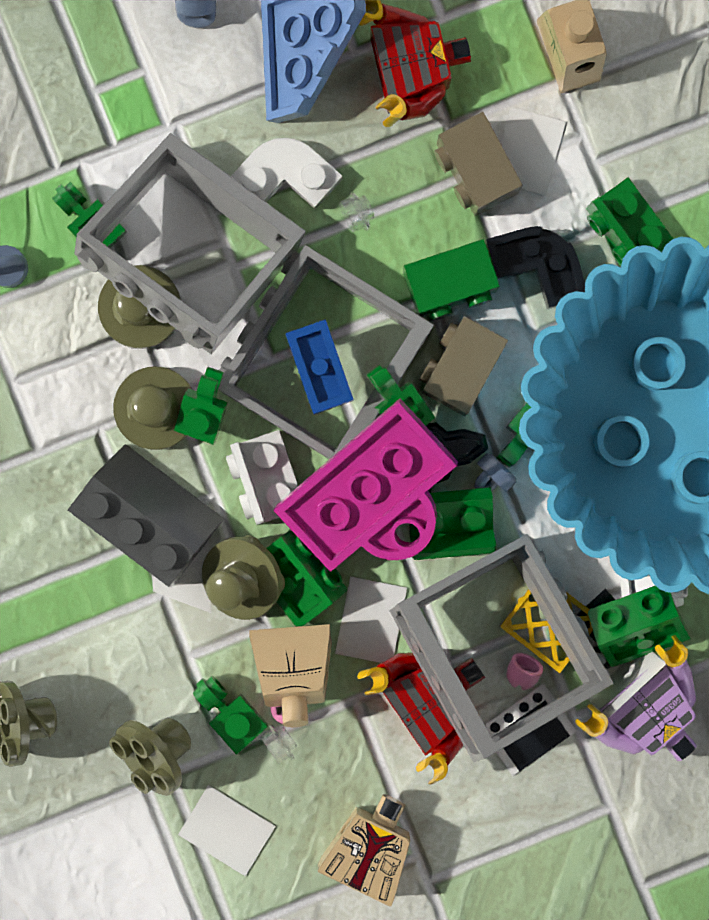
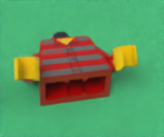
(411, 60)
(419, 708)

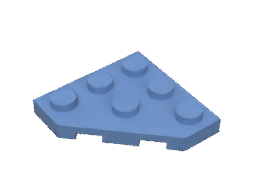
(302, 49)

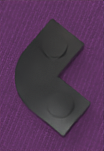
(541, 251)

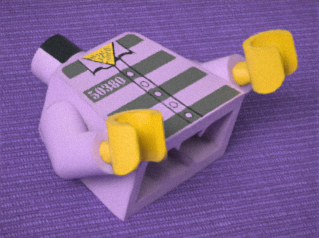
(654, 713)

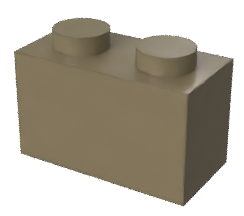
(477, 164)
(463, 366)

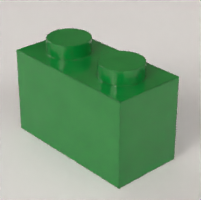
(451, 280)

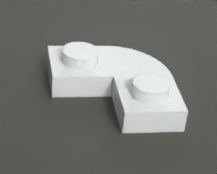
(289, 163)

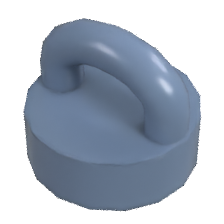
(190, 10)
(12, 267)
(494, 474)

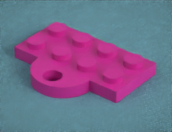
(370, 491)

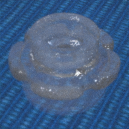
(356, 212)
(279, 743)

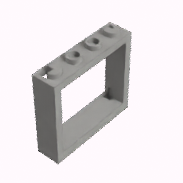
(220, 192)
(274, 304)
(567, 627)

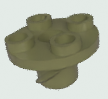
(129, 319)
(149, 407)
(242, 577)
(22, 722)
(152, 754)

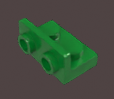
(626, 220)
(461, 526)
(308, 582)
(636, 624)

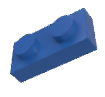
(319, 367)

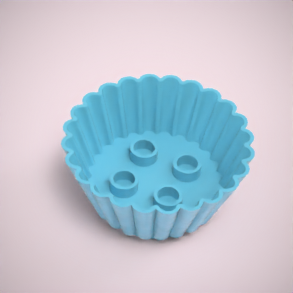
(627, 415)

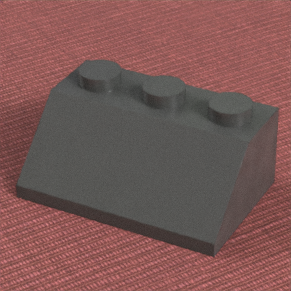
(146, 515)

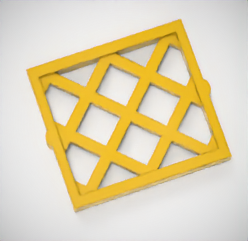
(523, 602)

